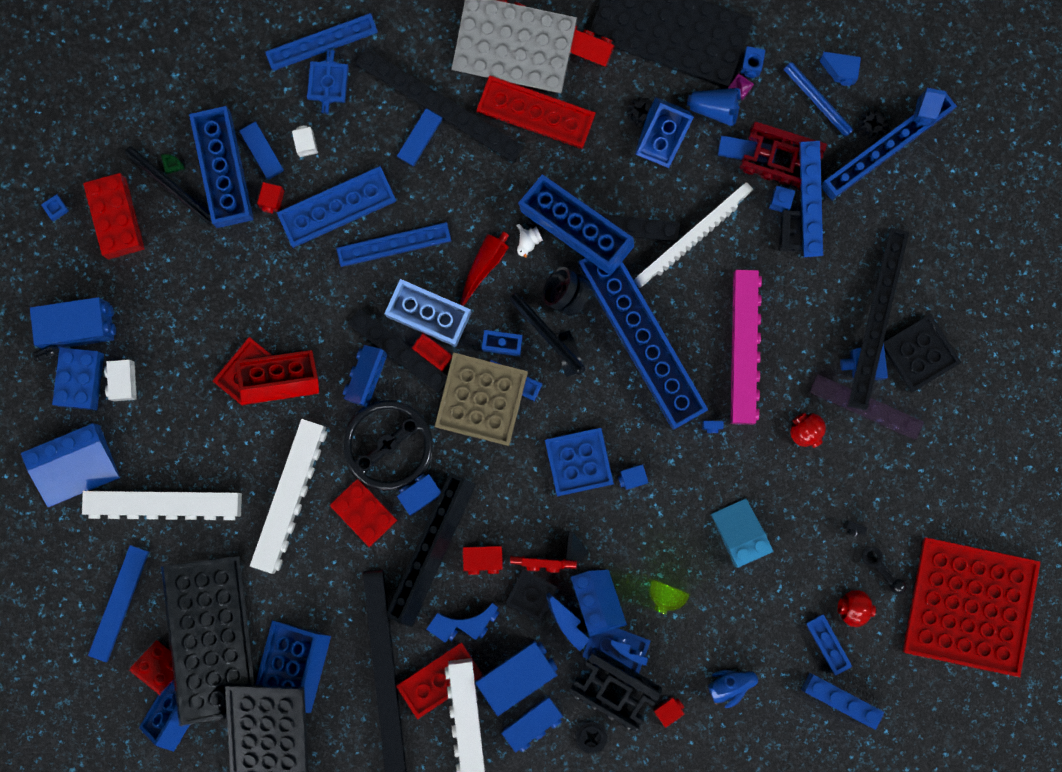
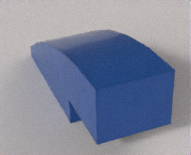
(567, 623)

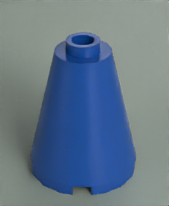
(716, 104)

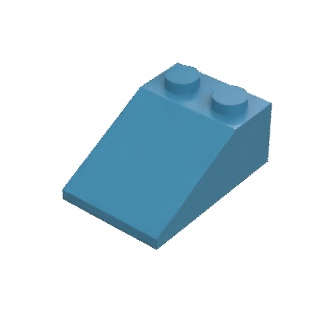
(741, 533)

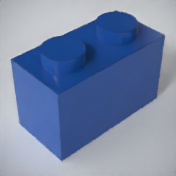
(502, 343)
(419, 494)

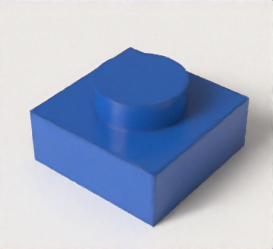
(55, 207)
(712, 426)

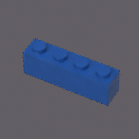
(842, 701)

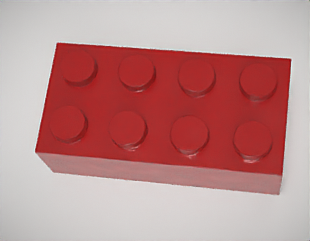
(113, 216)

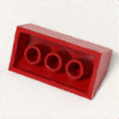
(277, 377)

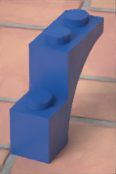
(444, 626)

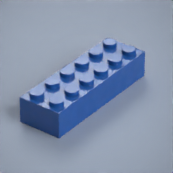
(221, 167)
(576, 224)

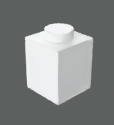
(304, 141)

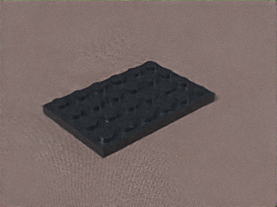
(266, 728)

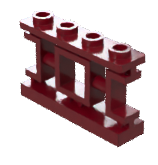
(782, 140)

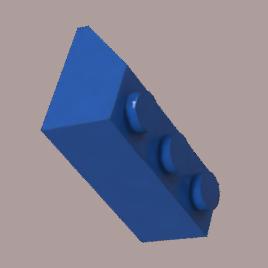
(365, 375)
(598, 601)
(162, 722)

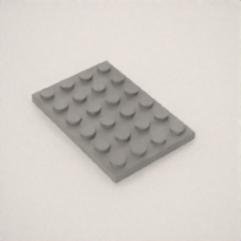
(514, 44)

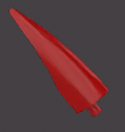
(487, 258)

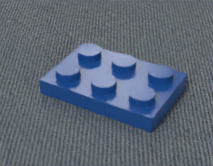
(602, 642)

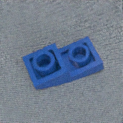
(623, 647)

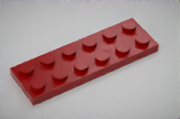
(536, 112)

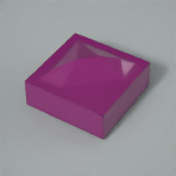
(742, 83)

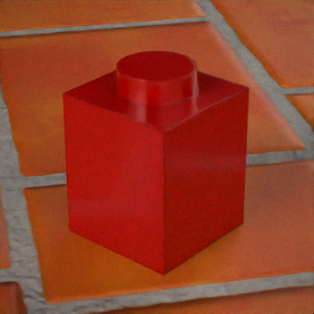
(270, 197)
(669, 711)

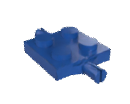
(327, 82)

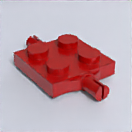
(550, 565)

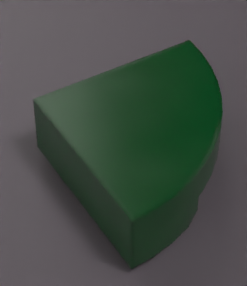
(171, 163)

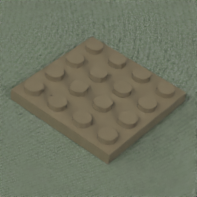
(481, 399)

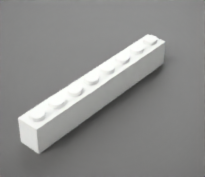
(288, 496)
(161, 504)

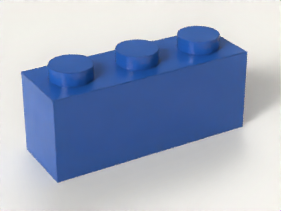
(532, 724)

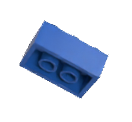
(78, 379)

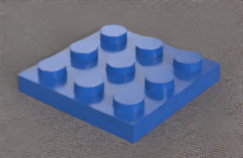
(579, 462)

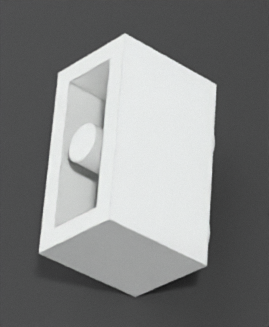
(120, 380)

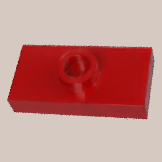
(432, 352)

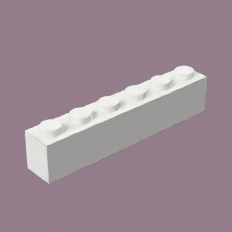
(466, 716)

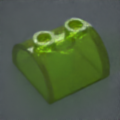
(666, 597)

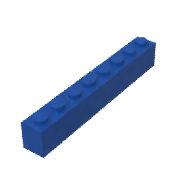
(880, 152)

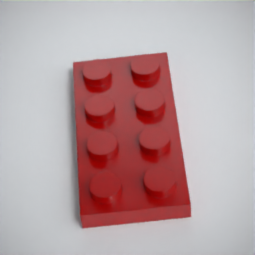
(429, 685)

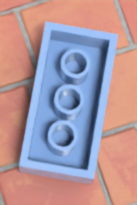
(428, 313)

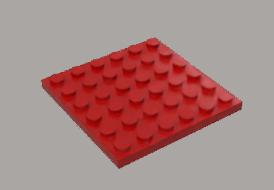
(971, 607)

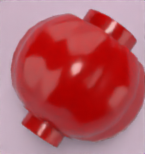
(808, 430)
(856, 608)

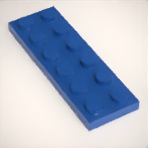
(336, 207)

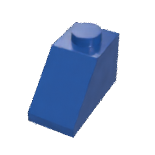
(841, 67)
(929, 106)

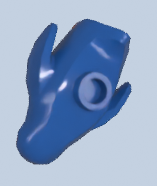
(731, 686)

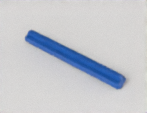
(818, 99)

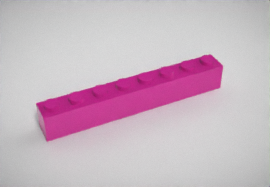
(744, 347)

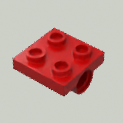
(154, 667)

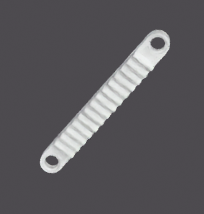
(694, 235)

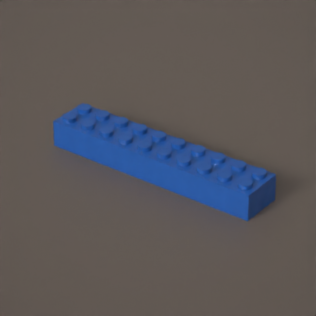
(645, 343)

